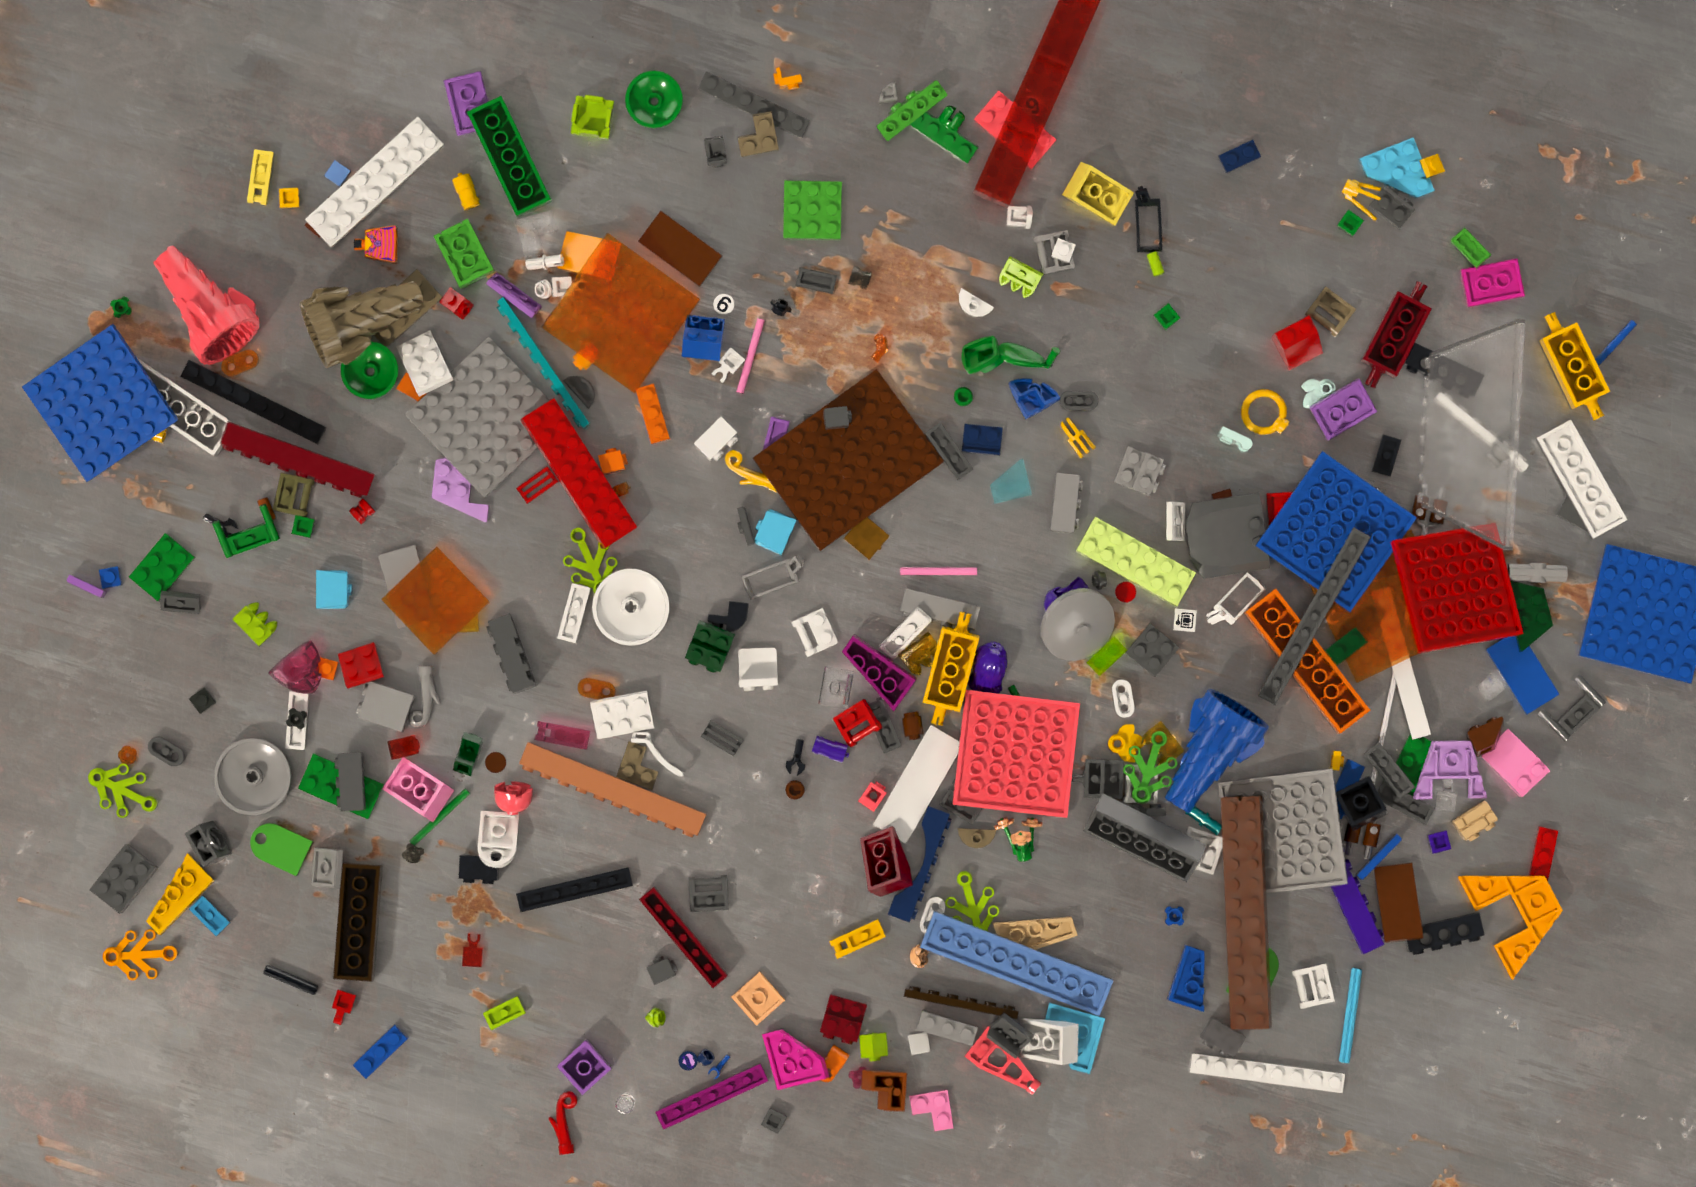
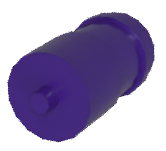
(833, 750)

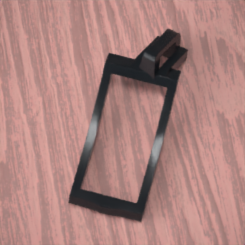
(1146, 201)

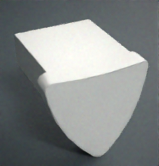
(1019, 216)

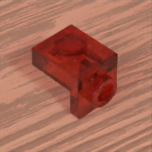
(403, 747)

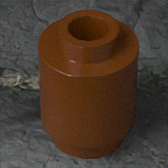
(912, 725)

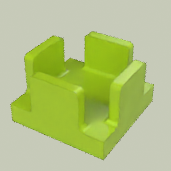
(592, 116)

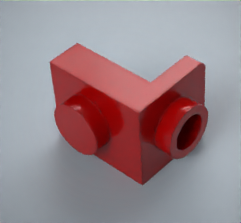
(456, 303)

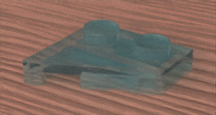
(1011, 484)

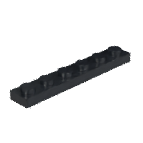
(574, 889)

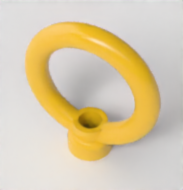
(1280, 423)

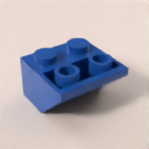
(703, 338)

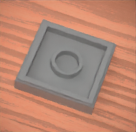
(327, 868)

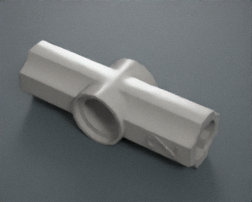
(1537, 572)

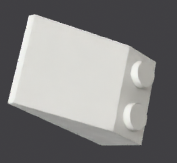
(1052, 1041)

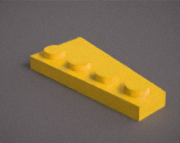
(180, 894)

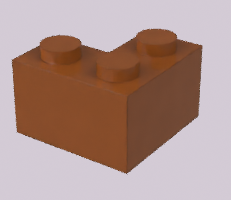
(890, 1088)

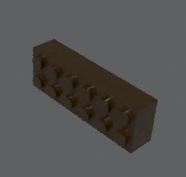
(357, 922)

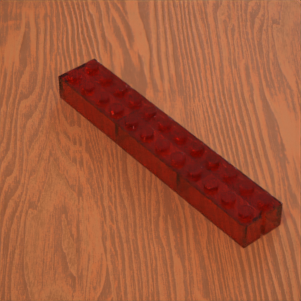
(1035, 100)

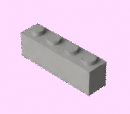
(939, 608)

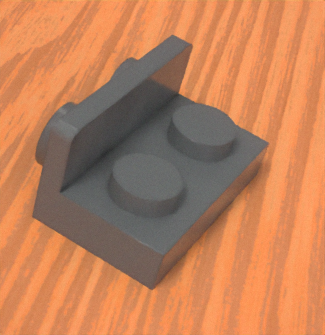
(1392, 206)

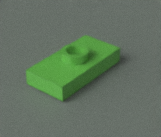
(1470, 248)

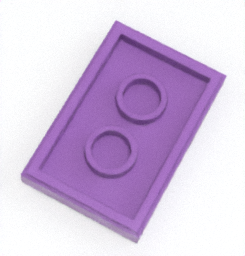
(464, 95)
(1343, 409)

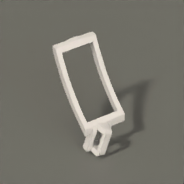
(1223, 613)
(634, 739)

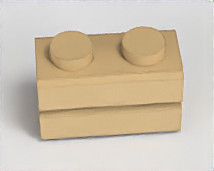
(1475, 820)

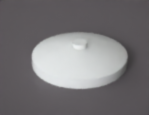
(630, 607)

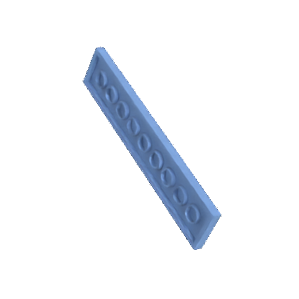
(1016, 963)

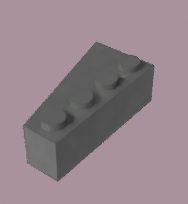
(512, 654)

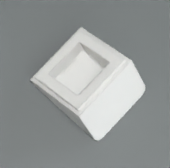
(919, 1043)

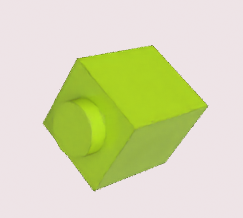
(873, 1046)

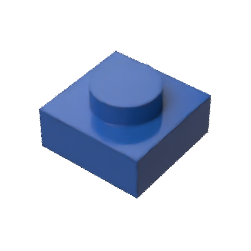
(110, 577)

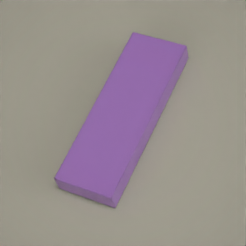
(514, 295)

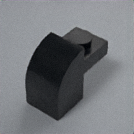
(736, 617)

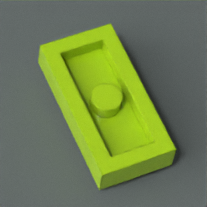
(504, 1013)

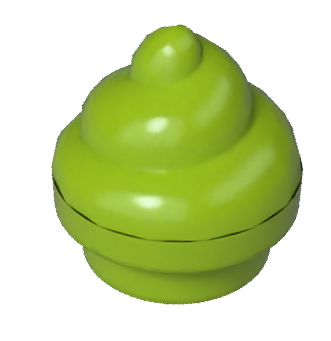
(656, 1017)

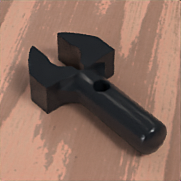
(210, 519)
(796, 758)

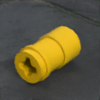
(465, 189)

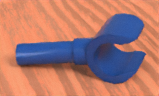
(718, 1068)

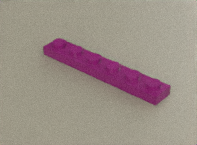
(711, 1096)

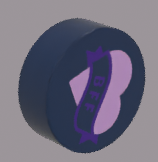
(688, 1060)

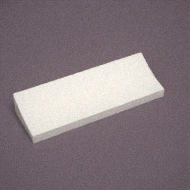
(918, 783)

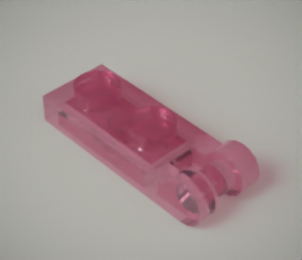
(563, 735)

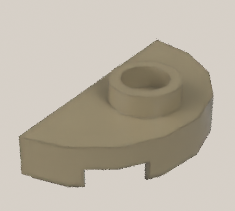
(976, 837)

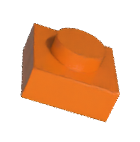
(328, 668)

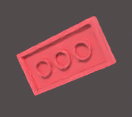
(992, 119)

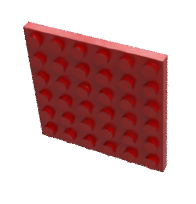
(1455, 590)

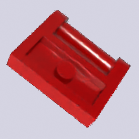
(854, 717)

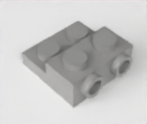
(1140, 471)

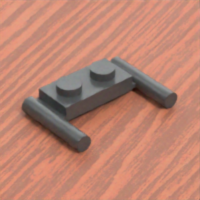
(1578, 714)

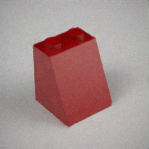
(1298, 343)

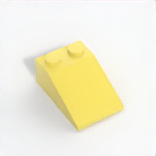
(1097, 193)

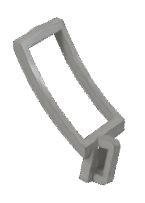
(792, 570)

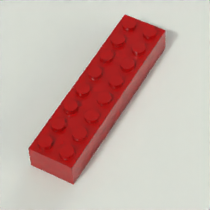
(578, 473)

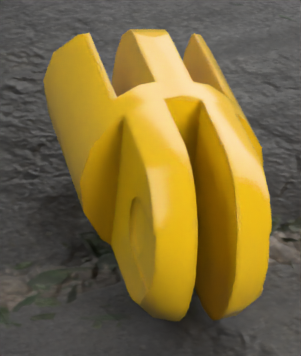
(1076, 437)

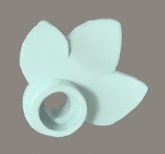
(1315, 391)

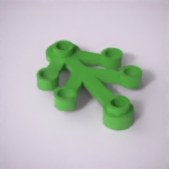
(1148, 771)

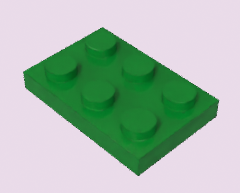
(161, 566)
(1412, 758)

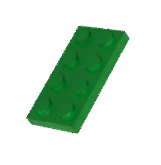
(321, 782)

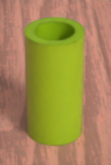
(1155, 264)

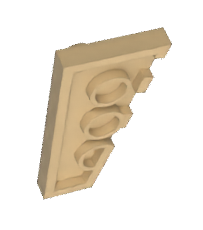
(1037, 932)

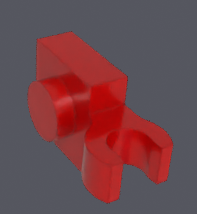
(343, 1003)

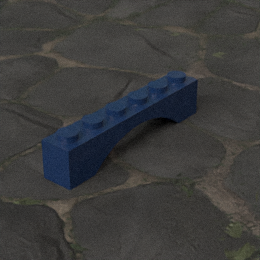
(933, 826)

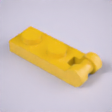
(858, 938)

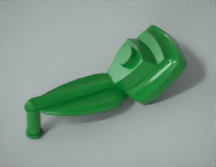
(987, 354)

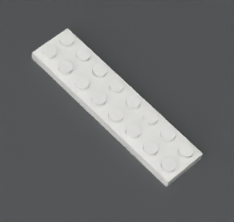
(374, 182)

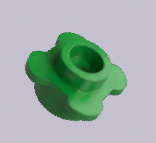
(121, 302)

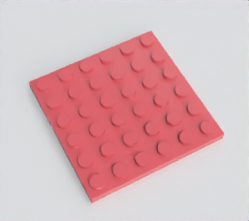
(1016, 754)

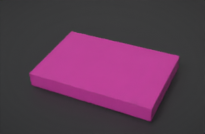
(1492, 282)

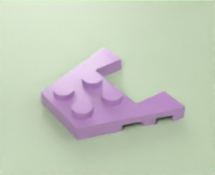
(454, 490)
(1450, 761)

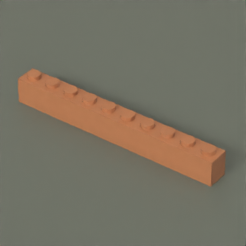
(612, 788)

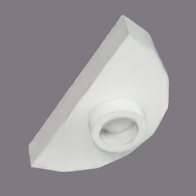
(972, 305)

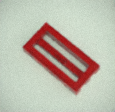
(529, 481)

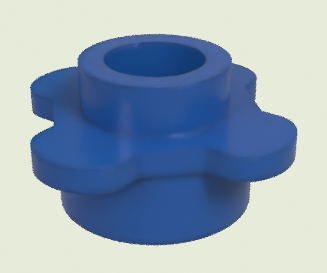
(1179, 916)

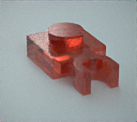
(473, 954)

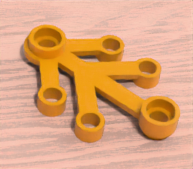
(137, 955)

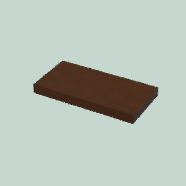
(680, 248)
(1398, 903)

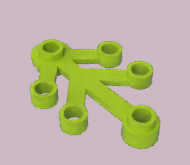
(592, 565)
(119, 789)
(973, 910)

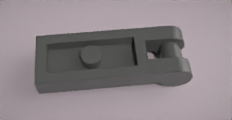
(887, 735)

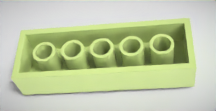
(1135, 561)

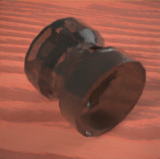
(860, 277)

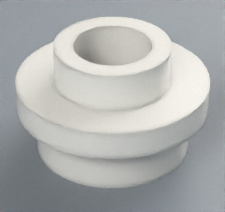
(543, 289)

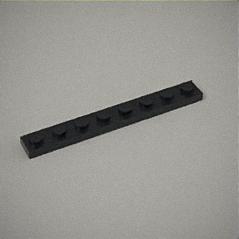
(253, 402)

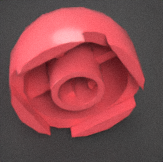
(513, 797)

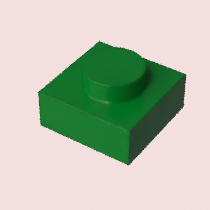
(1350, 223)
(1166, 316)
(303, 526)

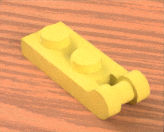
(260, 176)

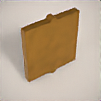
(866, 538)

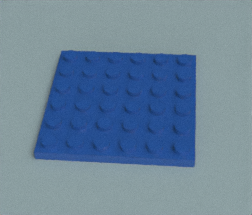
(100, 403)
(1319, 520)
(1643, 615)

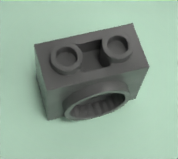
(208, 843)

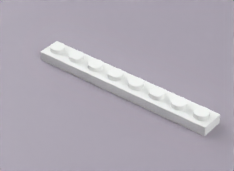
(1267, 1073)

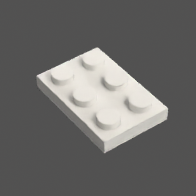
(424, 363)
(622, 714)

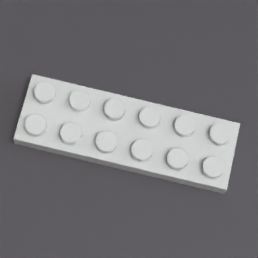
(1581, 479)

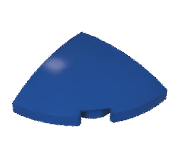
(1032, 397)

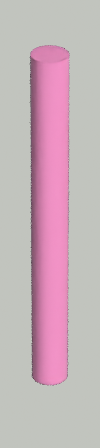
(750, 356)
(938, 570)

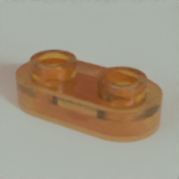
(240, 363)
(596, 688)

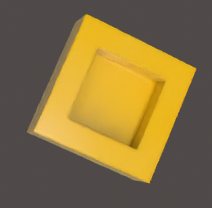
(1432, 165)
(289, 198)
(1336, 760)

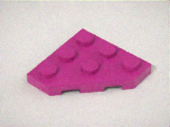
(792, 1060)

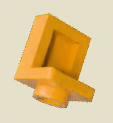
(790, 82)

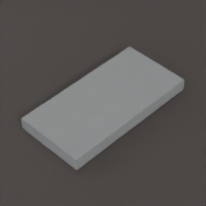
(396, 566)

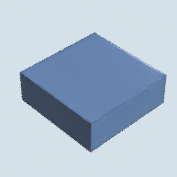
(337, 173)

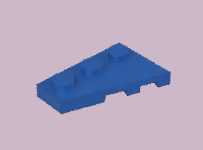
(1188, 980)

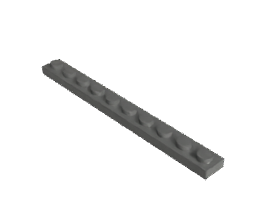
(1314, 616)

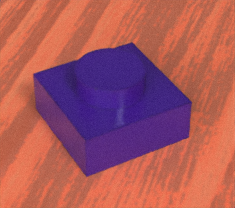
(1439, 842)

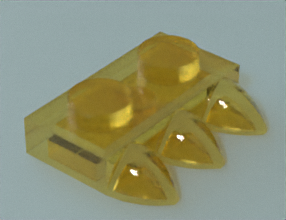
(919, 653)
(1171, 747)

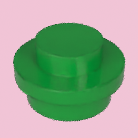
(963, 396)

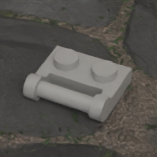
(1059, 265)

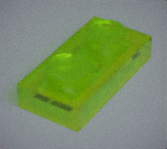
(1106, 656)

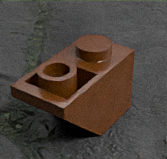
(1485, 737)

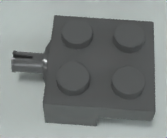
(1102, 778)

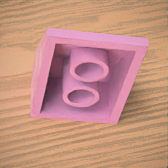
(1516, 763)
(418, 789)

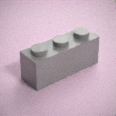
(1066, 503)
(947, 1028)

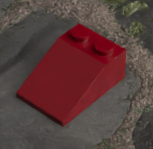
(885, 862)

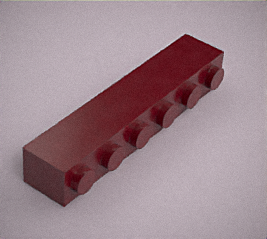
(683, 937)

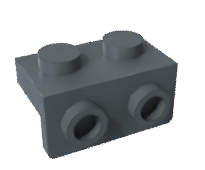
(1009, 1035)

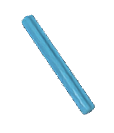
(1350, 1015)

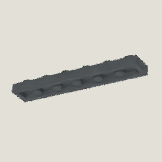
(753, 104)

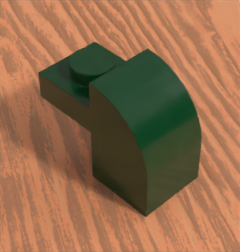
(468, 754)

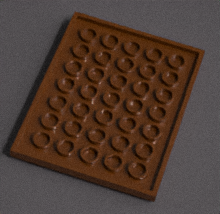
(848, 473)

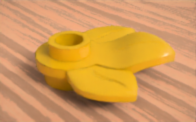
(1128, 739)

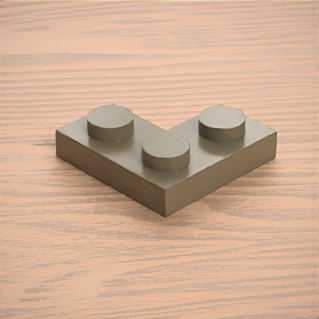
(764, 138)
(631, 768)

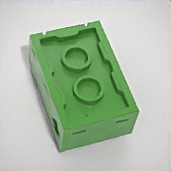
(464, 254)

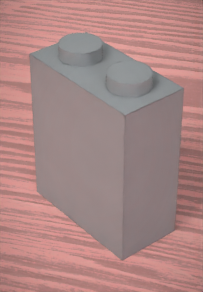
(385, 706)

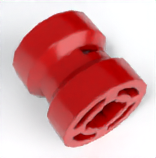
(362, 511)

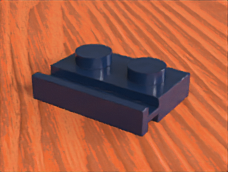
(982, 439)

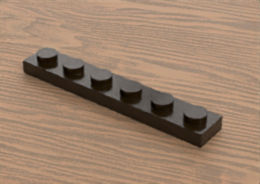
(952, 1000)

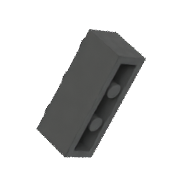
(350, 781)

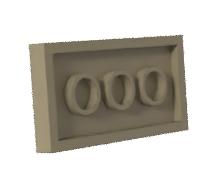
(430, 299)

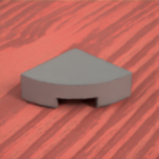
(889, 94)

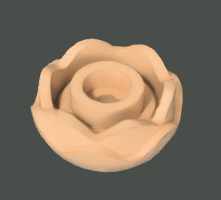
(918, 956)

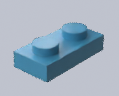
(209, 915)

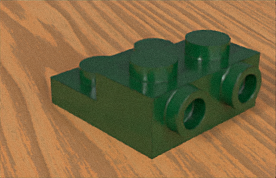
(709, 646)

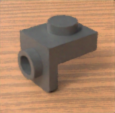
(715, 151)

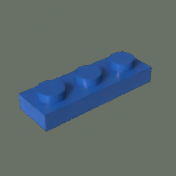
(380, 1051)

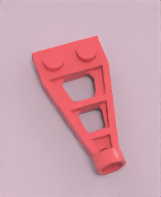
(979, 1054)

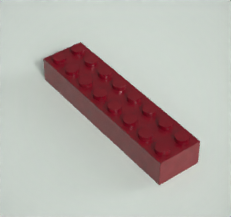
(293, 457)

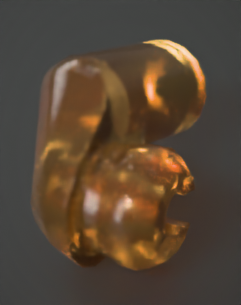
(881, 347)

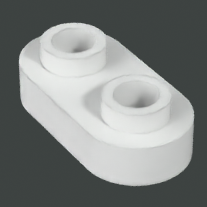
(1123, 698)
(928, 911)

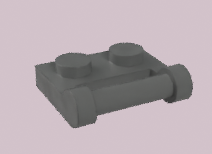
(710, 899)

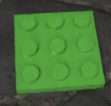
(812, 210)

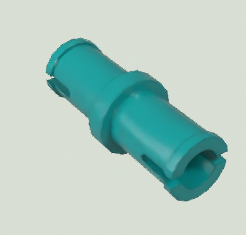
(1205, 820)

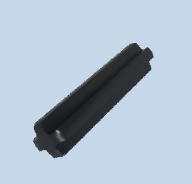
(290, 979)

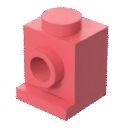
(870, 803)

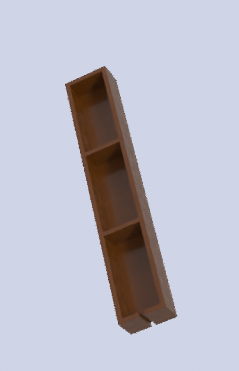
(1246, 912)

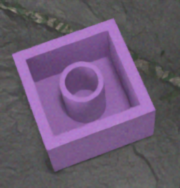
(584, 1067)

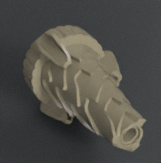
(344, 323)

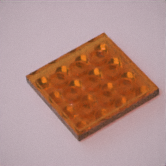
(435, 600)

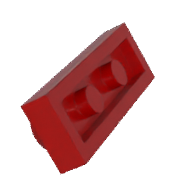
(1543, 852)

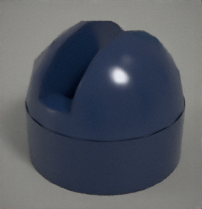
(705, 1057)

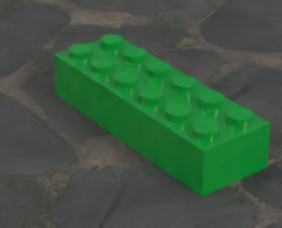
(509, 156)

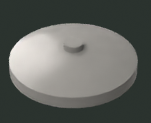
(1077, 624)
(252, 776)

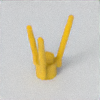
(1352, 189)

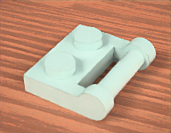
(1228, 437)

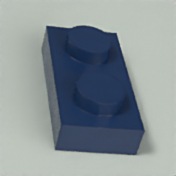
(1239, 156)

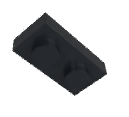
(1386, 455)

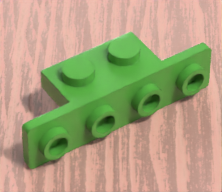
(909, 110)

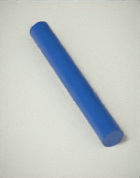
(1615, 342)

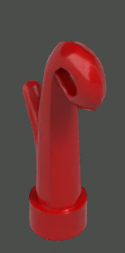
(561, 1126)

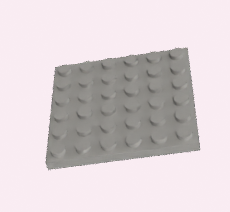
(479, 417)
(1299, 828)

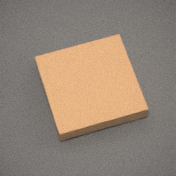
(758, 998)

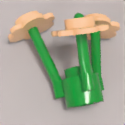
(1020, 838)

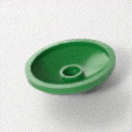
(649, 86)
(373, 386)

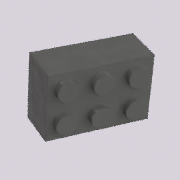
(123, 878)

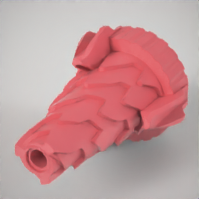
(215, 321)

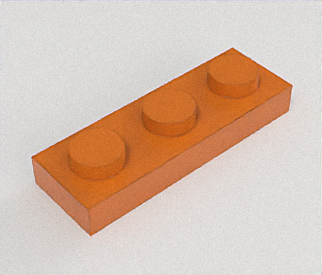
(652, 414)

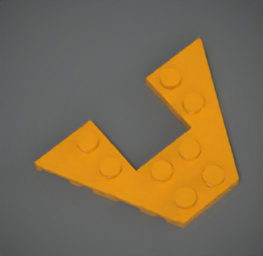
(1534, 901)

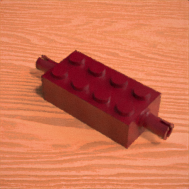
(1396, 334)

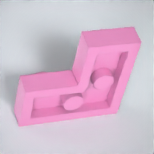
(934, 1102)

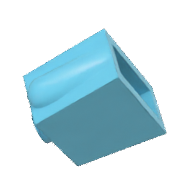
(774, 531)
(332, 589)

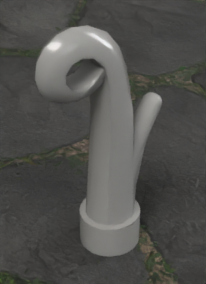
(428, 692)

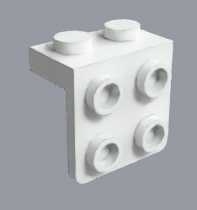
(758, 668)

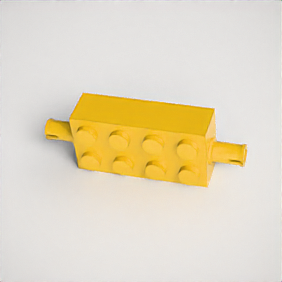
(1574, 365)
(951, 668)

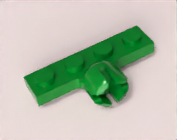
(945, 132)

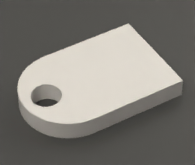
(497, 836)

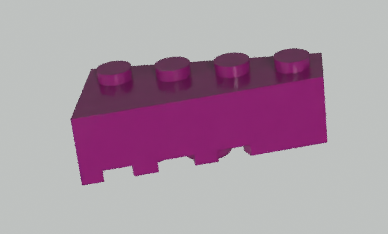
(882, 673)

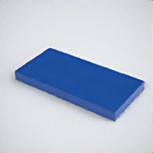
(1522, 674)

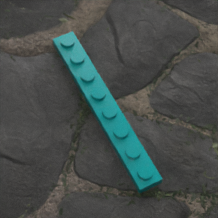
(546, 370)

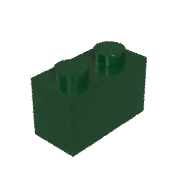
(1346, 646)

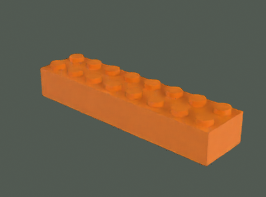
(1316, 670)

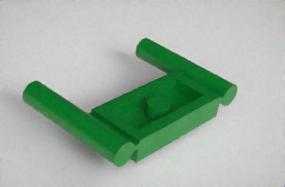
(247, 538)

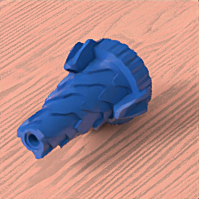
(1222, 734)

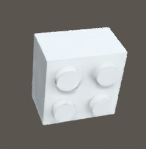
(716, 440)

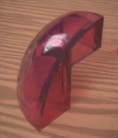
(299, 669)

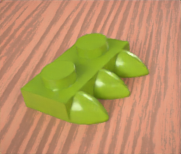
(1021, 276)
(254, 624)

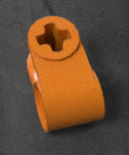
(834, 1061)

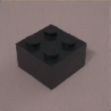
(1361, 803)

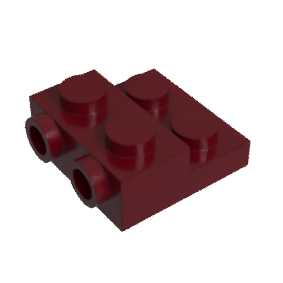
(843, 1019)

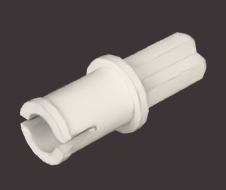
(545, 262)

